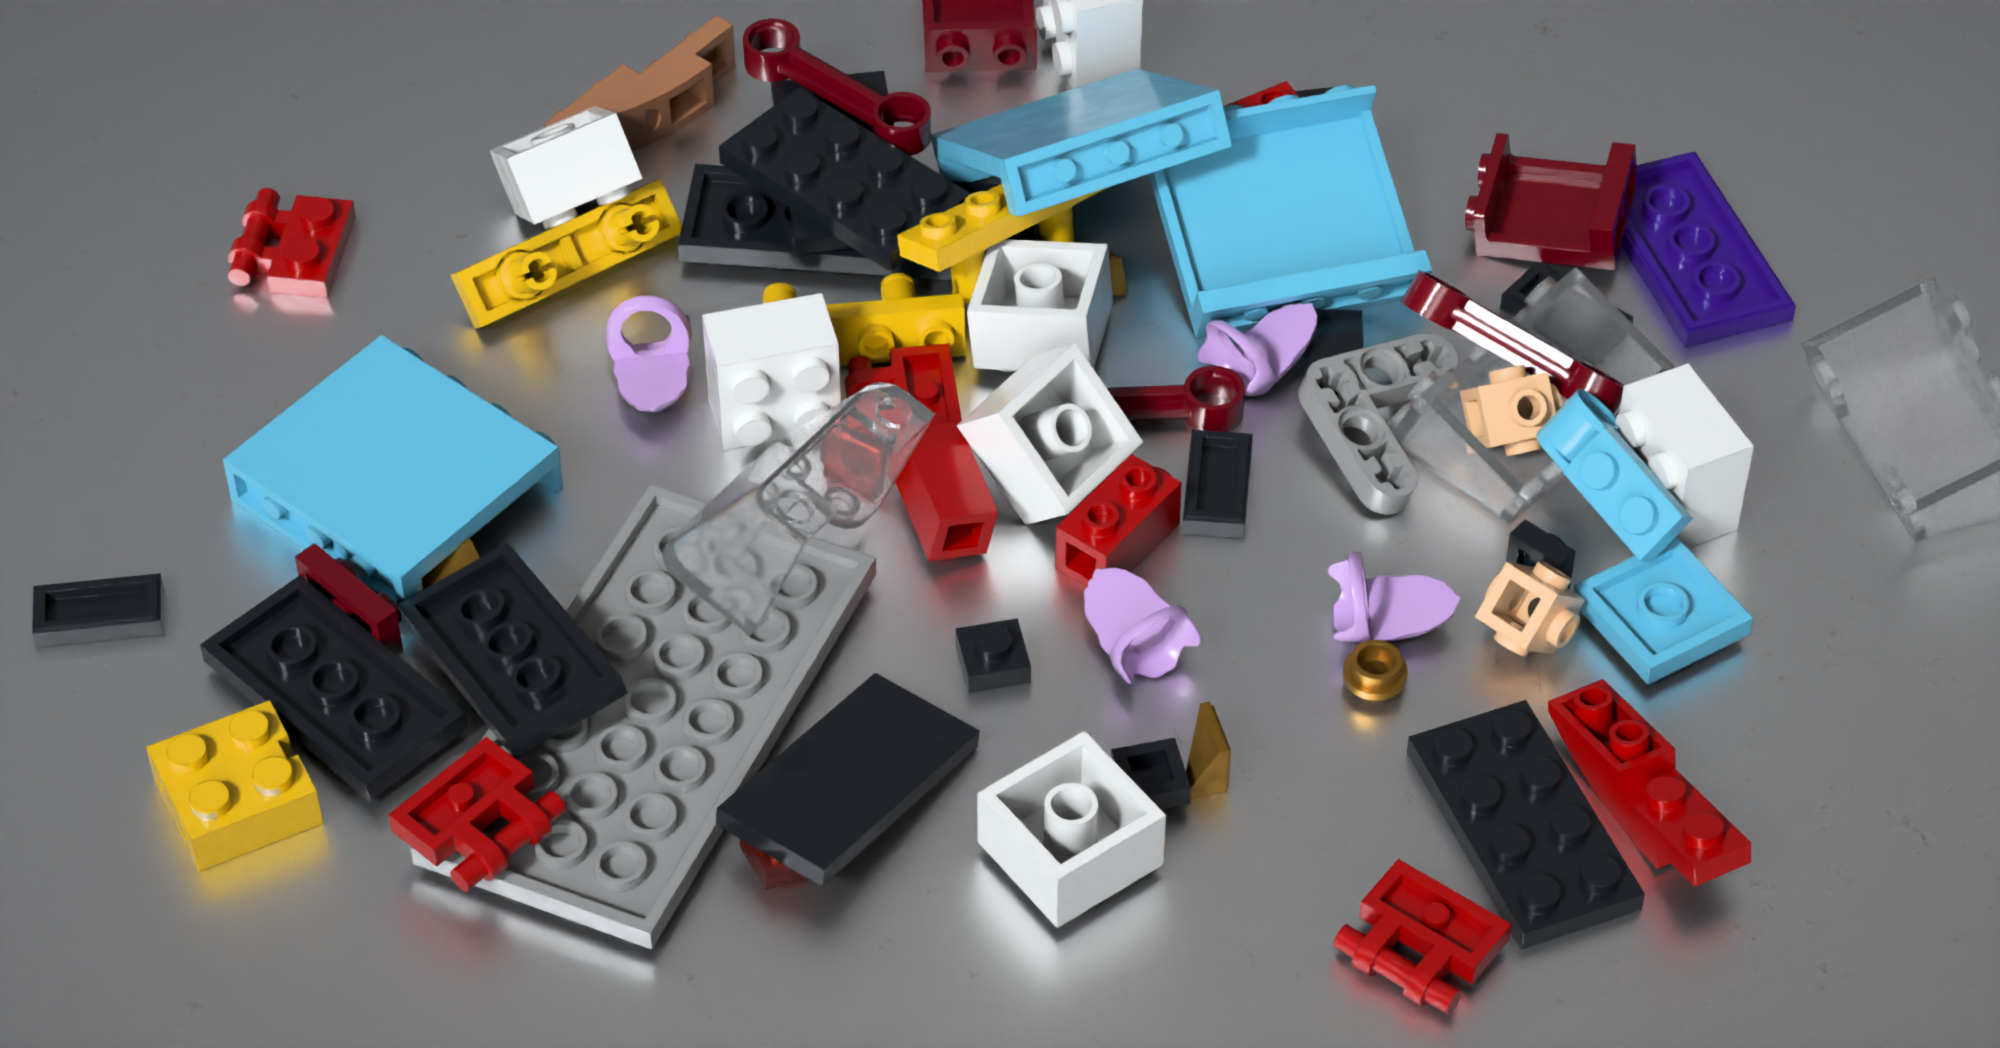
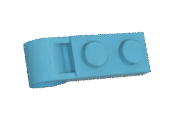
(1612, 476)

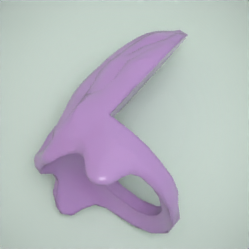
(1265, 350)
(650, 373)
(1387, 605)
(1136, 624)

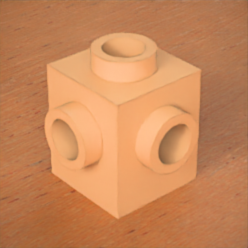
(1510, 409)
(1531, 608)

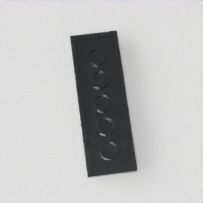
(744, 226)

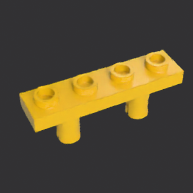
(967, 230)
(566, 254)
(890, 323)

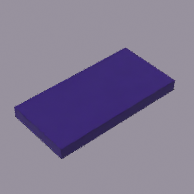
(1699, 255)

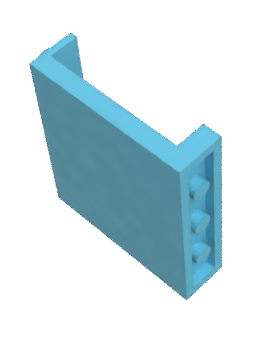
(1086, 138)
(1288, 213)
(388, 467)

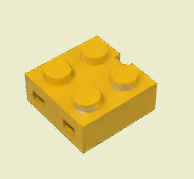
(234, 785)

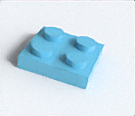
(1663, 611)

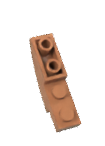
(669, 89)

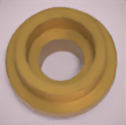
(1375, 671)

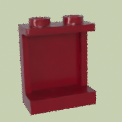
(979, 35)
(1552, 207)

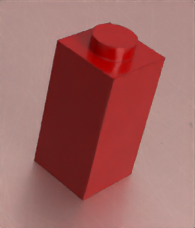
(947, 495)
(1119, 521)

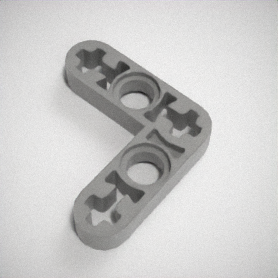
(1358, 408)

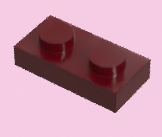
(342, 586)

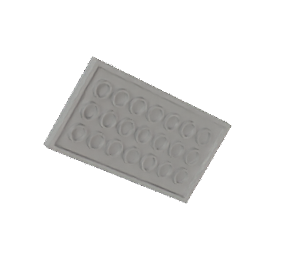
(686, 736)

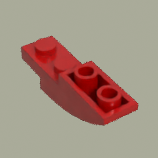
(1639, 785)

